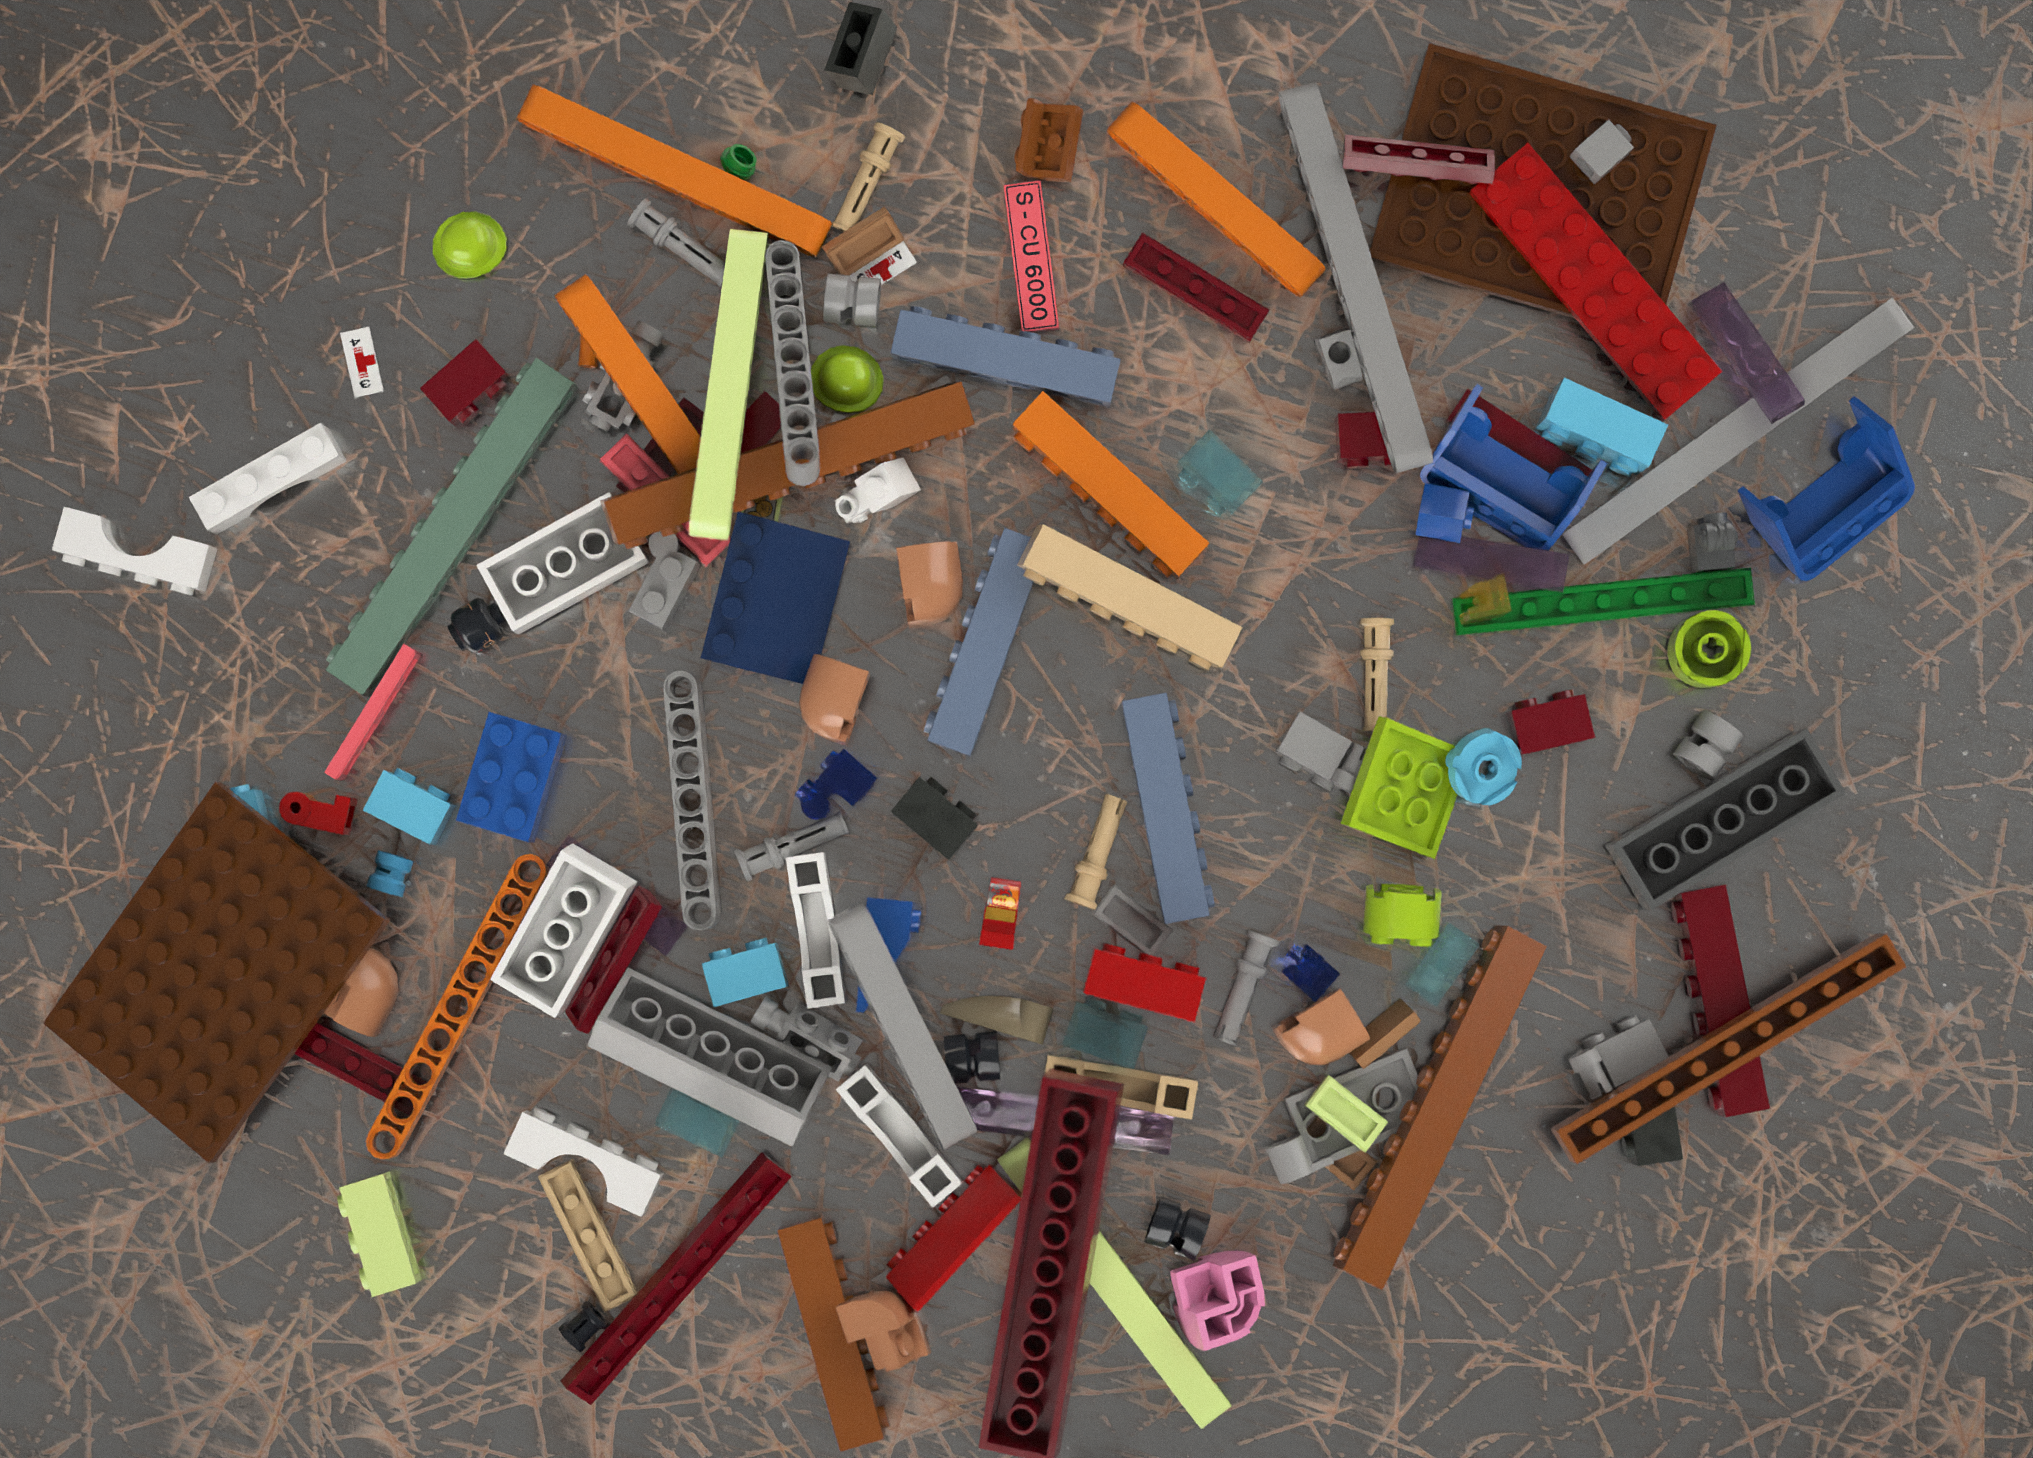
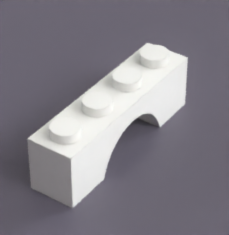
(245, 489)
(90, 538)
(818, 946)
(900, 1135)
(628, 1180)

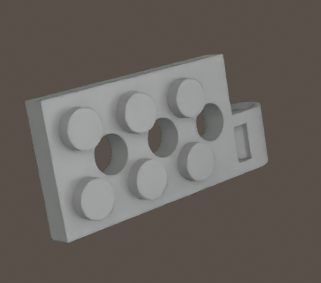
(1303, 1154)

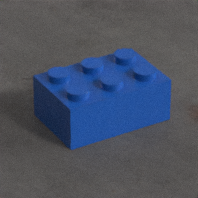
(511, 777)

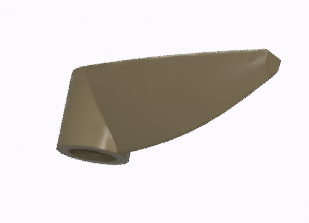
(1003, 1014)

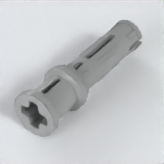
(666, 233)
(773, 852)
(1251, 969)

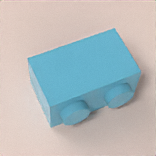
(409, 806)
(744, 973)

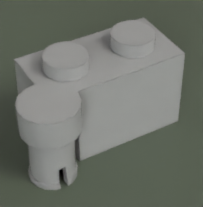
(665, 582)
(1320, 752)
(1618, 1056)

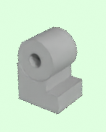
(1339, 358)

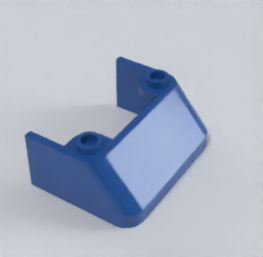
(1504, 485)
(1842, 503)

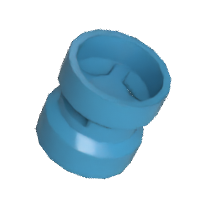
(390, 873)

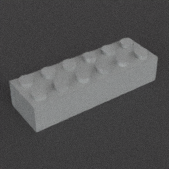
(709, 1056)

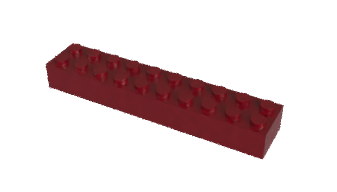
(1051, 1265)

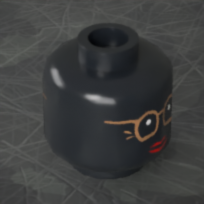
(476, 625)

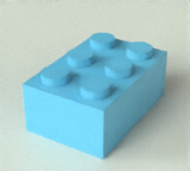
(1600, 428)

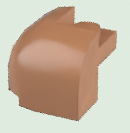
(930, 582)
(832, 698)
(366, 995)
(1322, 1030)
(888, 1325)

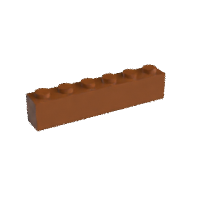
(840, 1364)

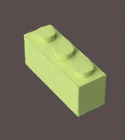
(379, 1234)

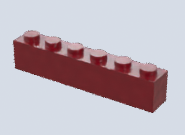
(1719, 989)

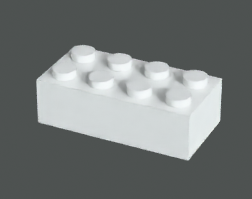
(558, 567)
(563, 930)

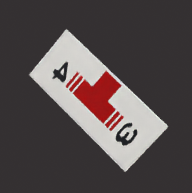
(887, 265)
(361, 362)

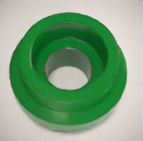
(739, 161)

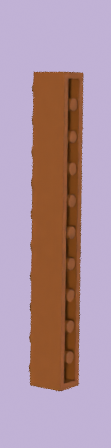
(762, 471)
(1728, 1047)
(1438, 1106)

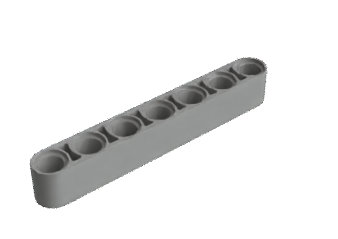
(797, 376)
(683, 783)
(902, 1025)

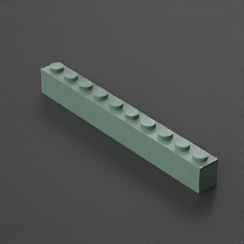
(451, 528)

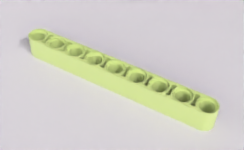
(728, 385)
(1141, 1317)

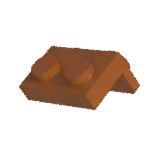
(1048, 141)

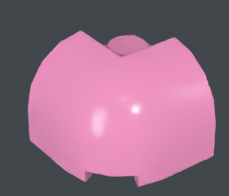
(1218, 1298)

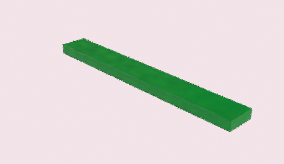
(1615, 601)

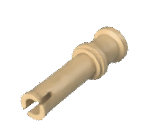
(874, 163)
(1376, 657)
(1091, 870)

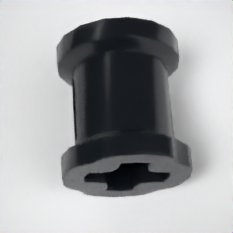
(583, 1326)

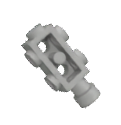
(646, 339)
(811, 1035)

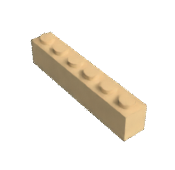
(1128, 596)

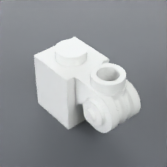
(877, 491)

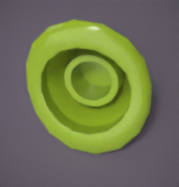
(469, 245)
(847, 379)

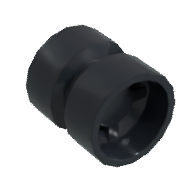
(972, 1057)
(1177, 1228)

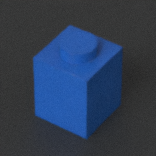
(1444, 513)

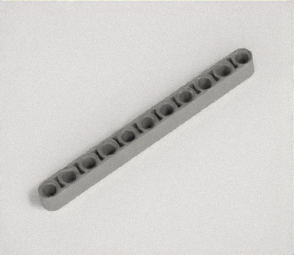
(1355, 278)
(1733, 434)

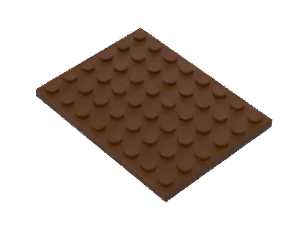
(1498, 107)
(216, 972)

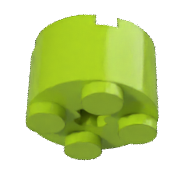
(1724, 634)
(1402, 913)

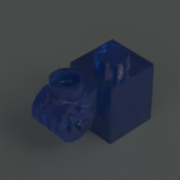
(841, 777)
(1308, 971)

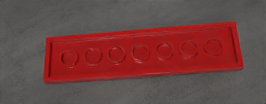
(1595, 282)

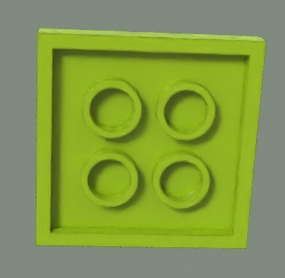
(1402, 789)

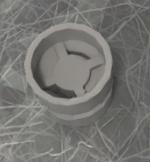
(852, 300)
(1708, 745)

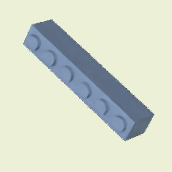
(1005, 357)
(984, 648)
(1166, 809)

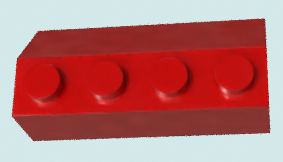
(953, 1236)

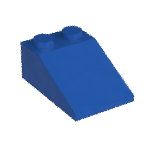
(895, 924)

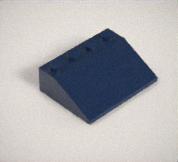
(774, 598)

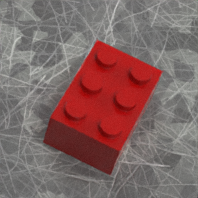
(1144, 982)

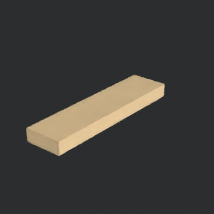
(588, 1235)

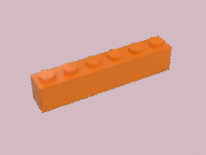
(1109, 485)

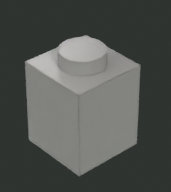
(1602, 151)

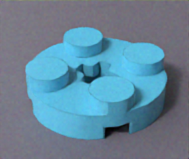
(1466, 758)

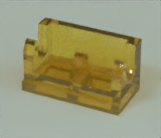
(1490, 600)

